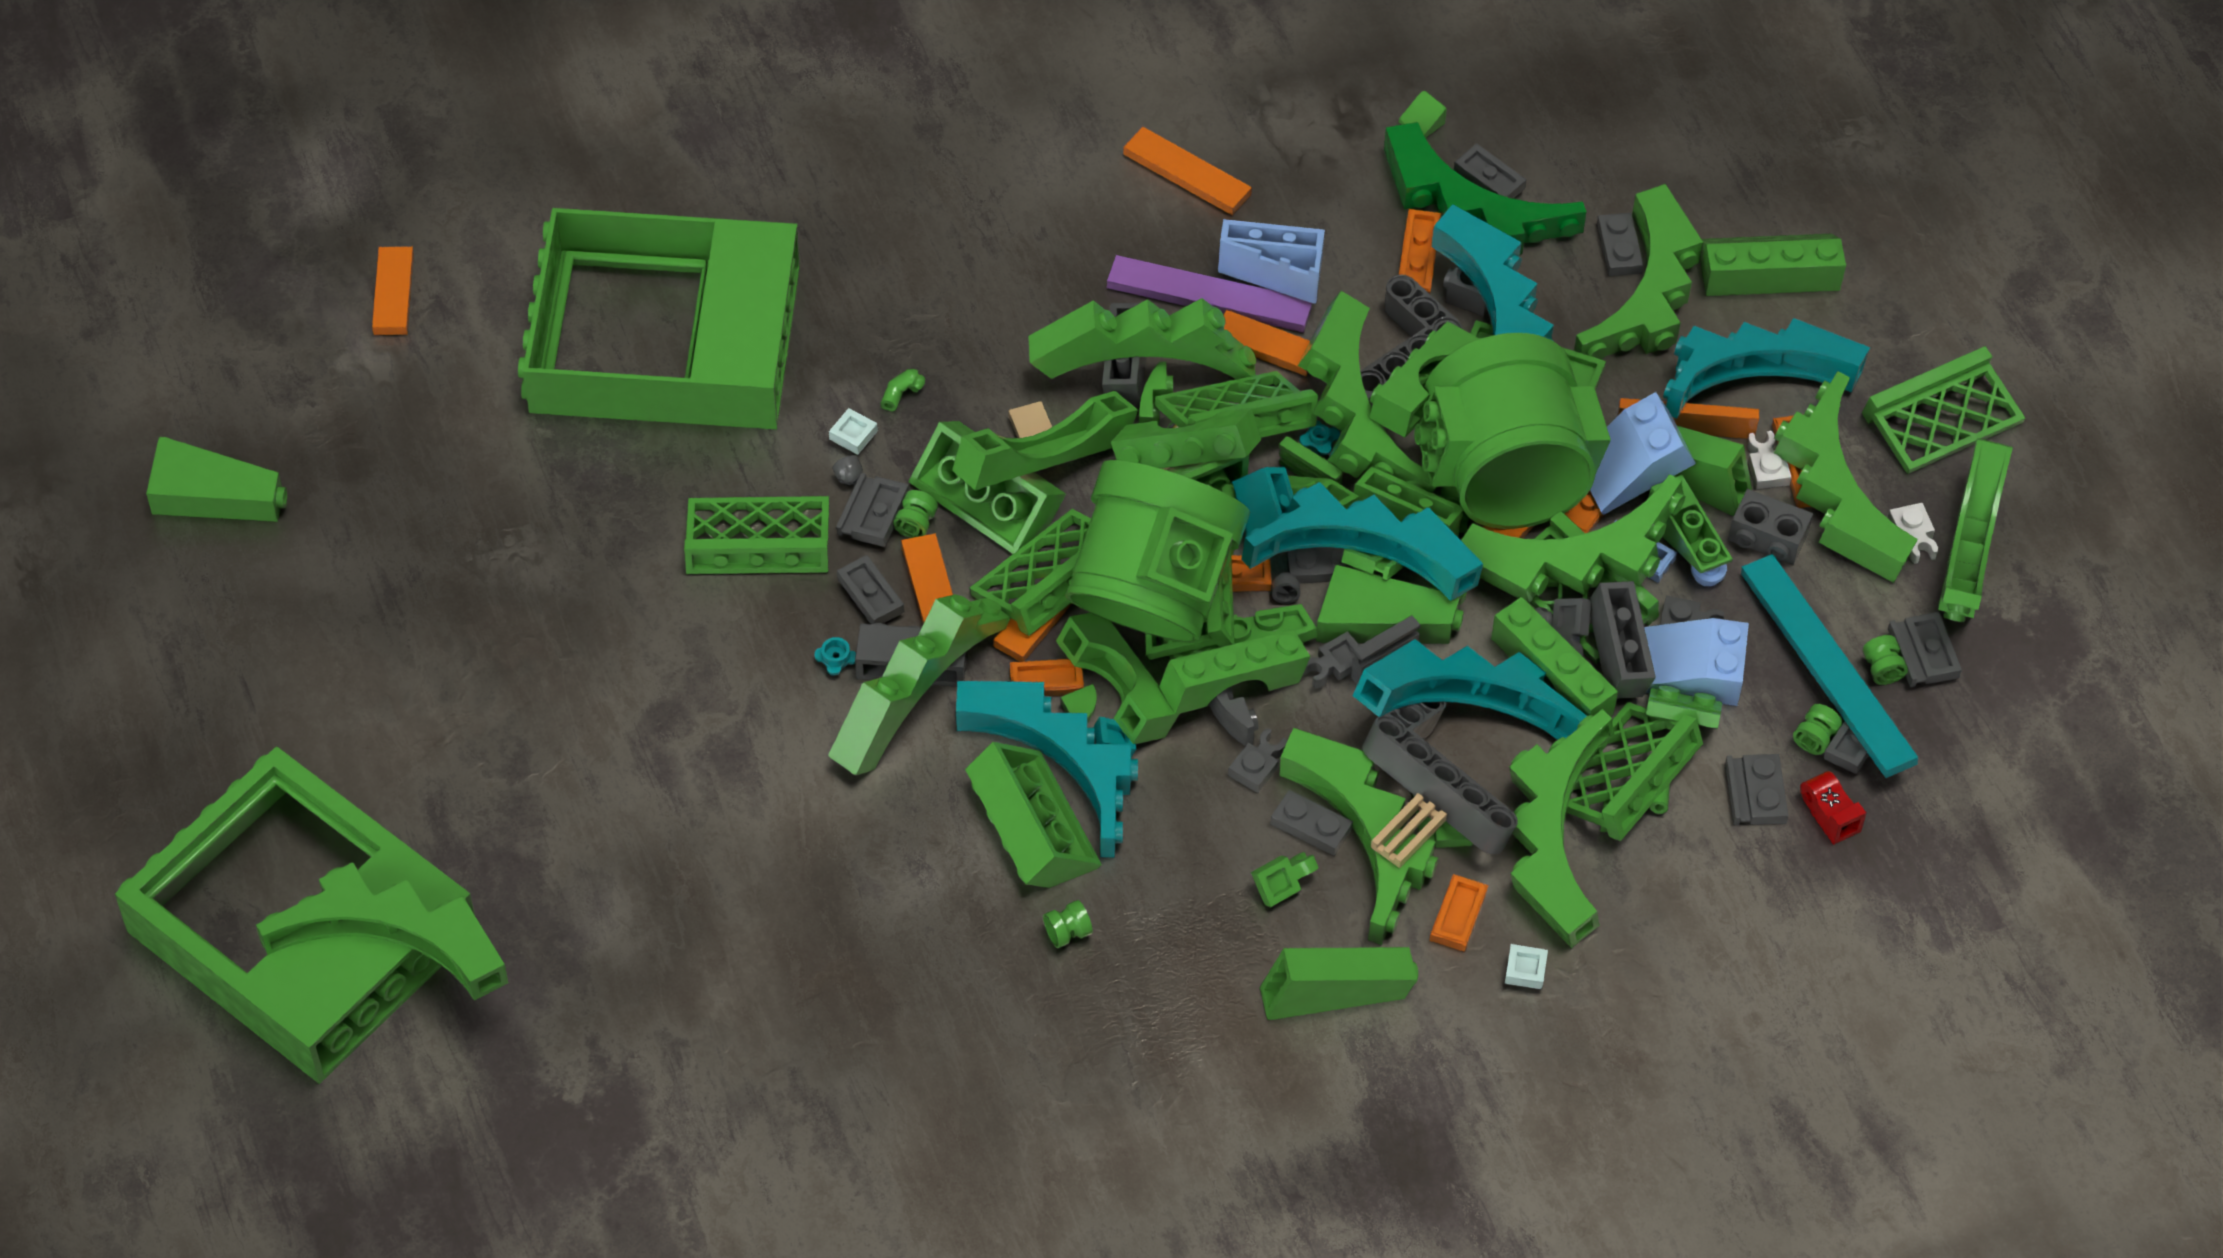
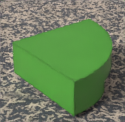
(1080, 701)

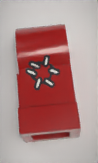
(1832, 807)

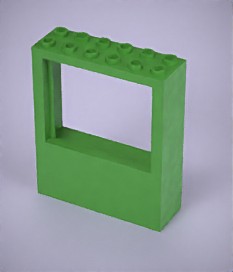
(737, 328)
(314, 996)

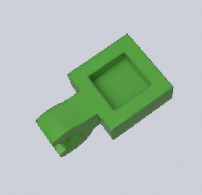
(1280, 877)

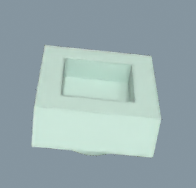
(853, 431)
(1526, 966)

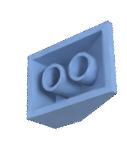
(1640, 454)
(1700, 657)

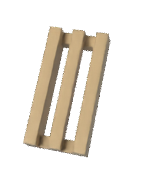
(1426, 810)

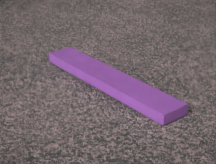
(1187, 287)

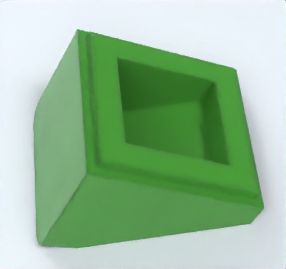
(1425, 111)

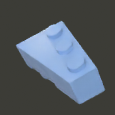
(1273, 256)

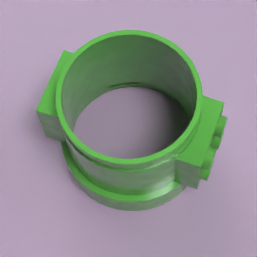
(1511, 430)
(1155, 550)

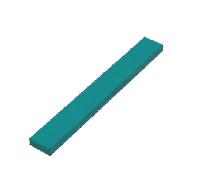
(1829, 666)

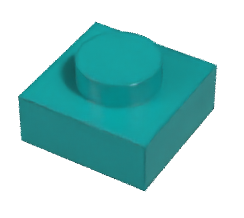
(1108, 732)

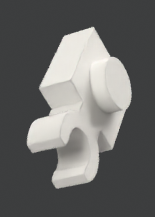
(1765, 466)
(1918, 524)

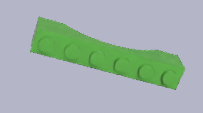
(991, 458)

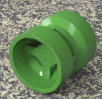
(916, 513)
(1886, 663)
(1816, 731)
(1069, 923)

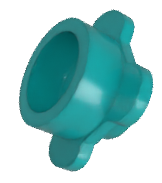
(1323, 445)
(833, 647)

